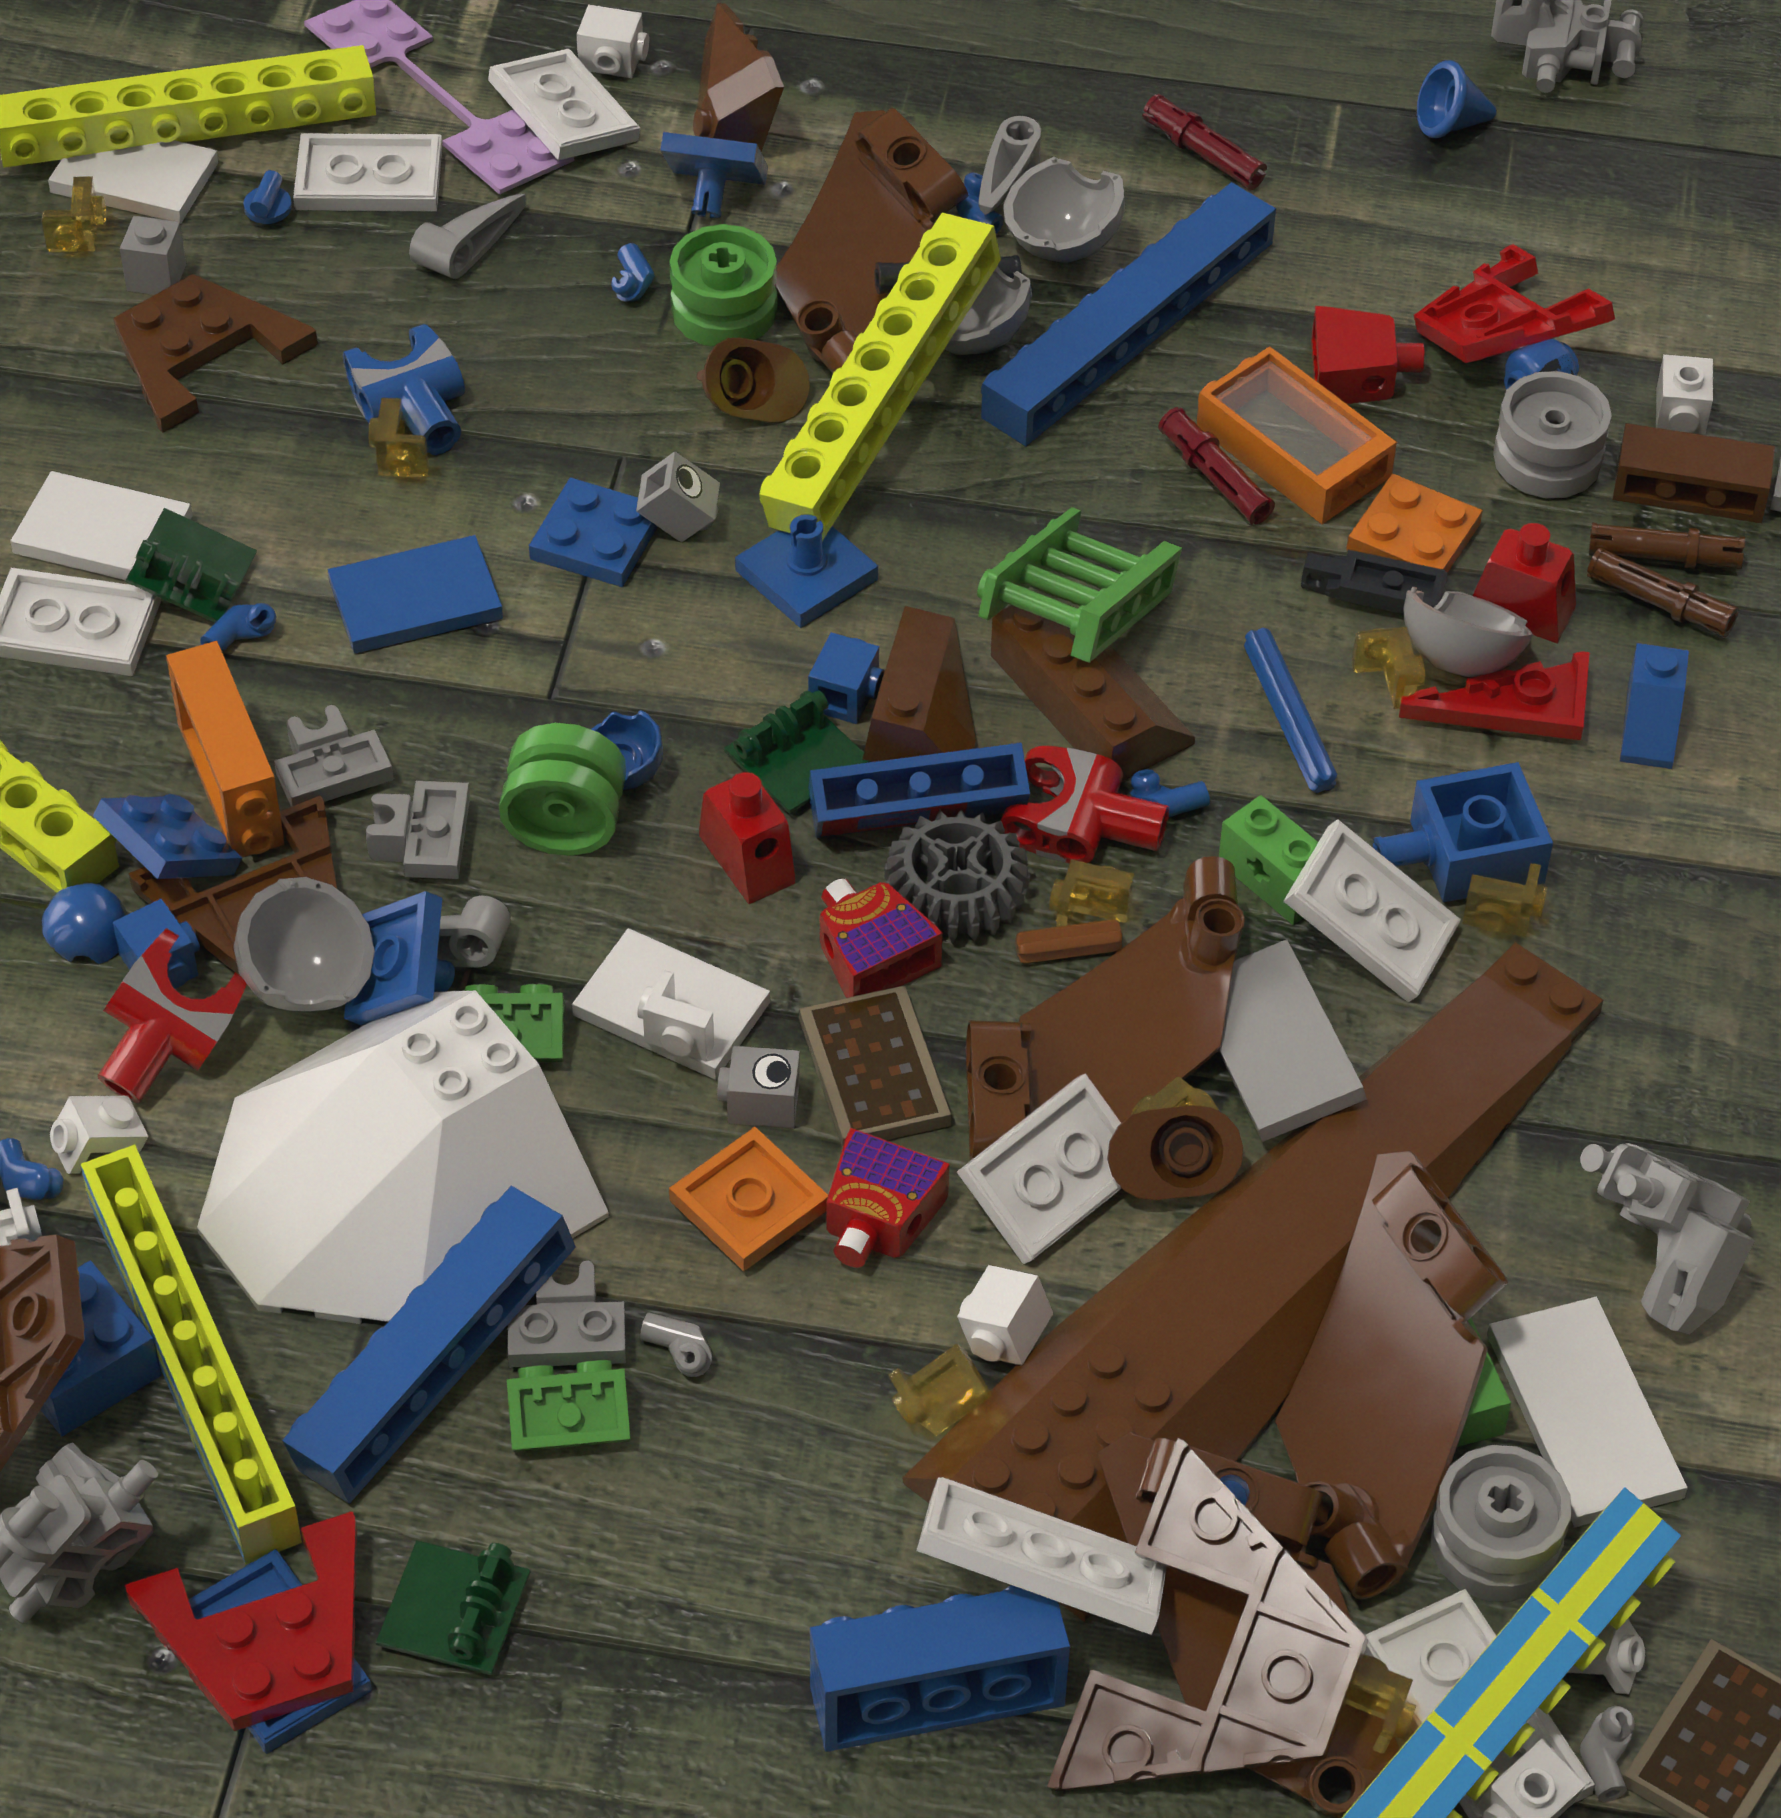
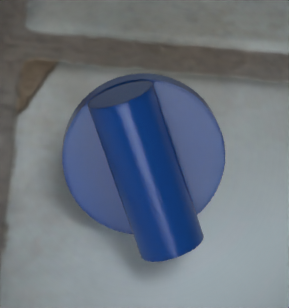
(268, 201)

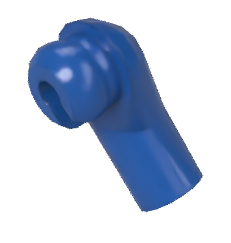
(970, 206)
(636, 276)
(241, 623)
(1180, 799)
(30, 1178)

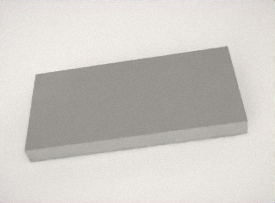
(1283, 1045)

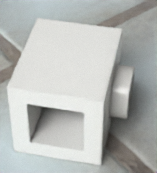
(611, 41)
(1684, 394)
(1005, 1315)
(1533, 1787)

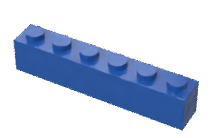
(429, 1344)

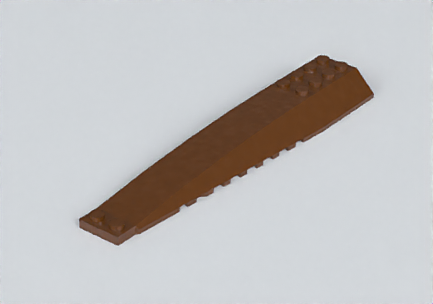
(1228, 1303)

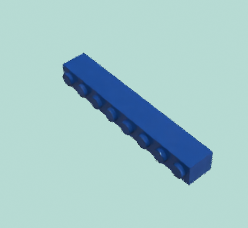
(1127, 314)

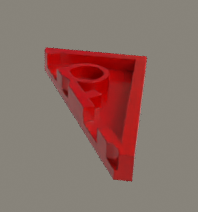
(1517, 701)

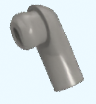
(684, 1342)
(1603, 1748)

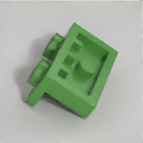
(532, 1016)
(568, 1407)

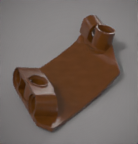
(869, 211)
(1125, 1023)
(1390, 1375)
(1202, 1618)

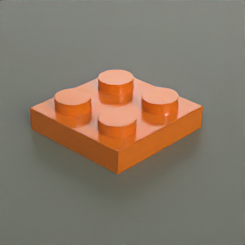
(1415, 525)
(749, 1198)

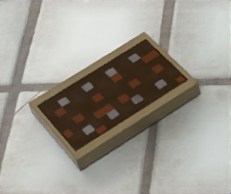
(875, 1065)
(1714, 1741)

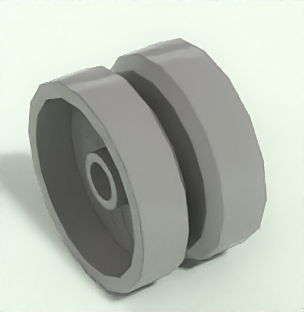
(1552, 434)
(1500, 1522)

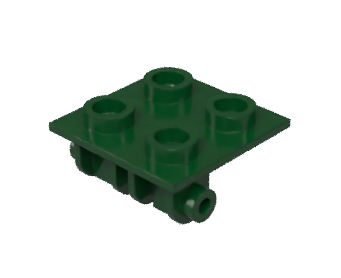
(191, 565)
(790, 745)
(455, 1605)

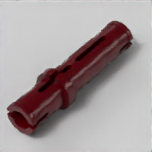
(1191, 132)
(1203, 452)

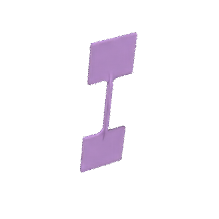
(495, 149)

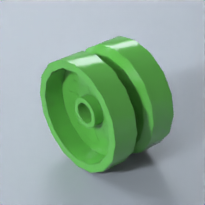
(723, 284)
(563, 789)

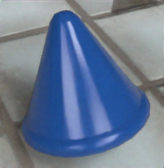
(1451, 101)

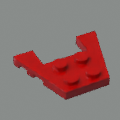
(1495, 319)
(273, 1650)

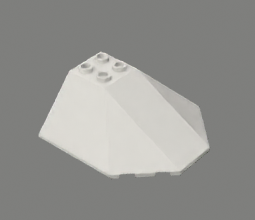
(383, 1156)

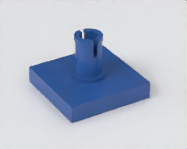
(713, 163)
(805, 573)
(404, 959)

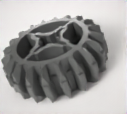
(955, 859)

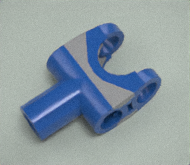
(420, 380)

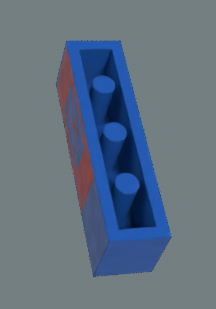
(905, 788)

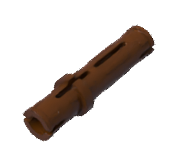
(1668, 545)
(1680, 600)

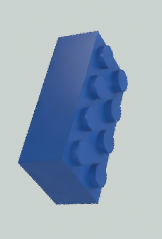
(937, 1666)

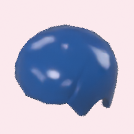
(638, 741)
(82, 922)

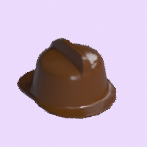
(755, 380)
(1175, 1152)

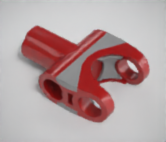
(1082, 808)
(162, 1022)

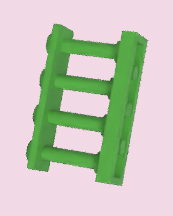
(1102, 613)

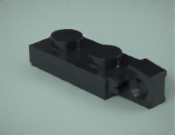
(1371, 580)

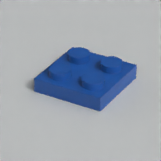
(593, 533)
(167, 836)

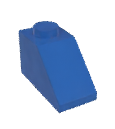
(1654, 705)

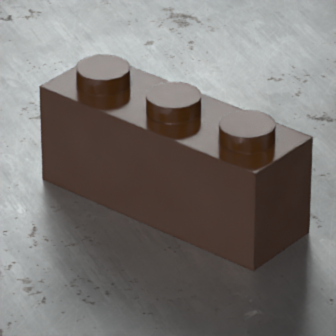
(1694, 473)

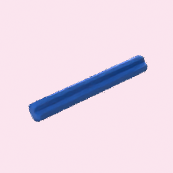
(1290, 710)

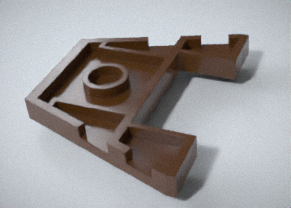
(191, 327)
(217, 910)

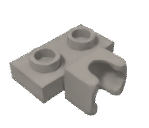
(330, 761)
(421, 832)
(567, 1326)

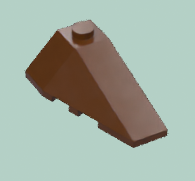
(736, 84)
(922, 692)

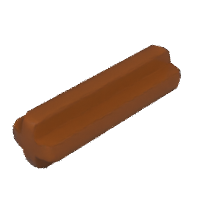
(1068, 941)

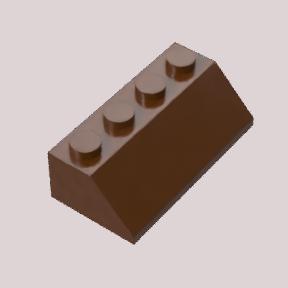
(1092, 704)

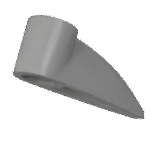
(1010, 156)
(465, 239)
(475, 934)

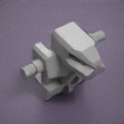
(1568, 36)
(1696, 1226)
(70, 1530)

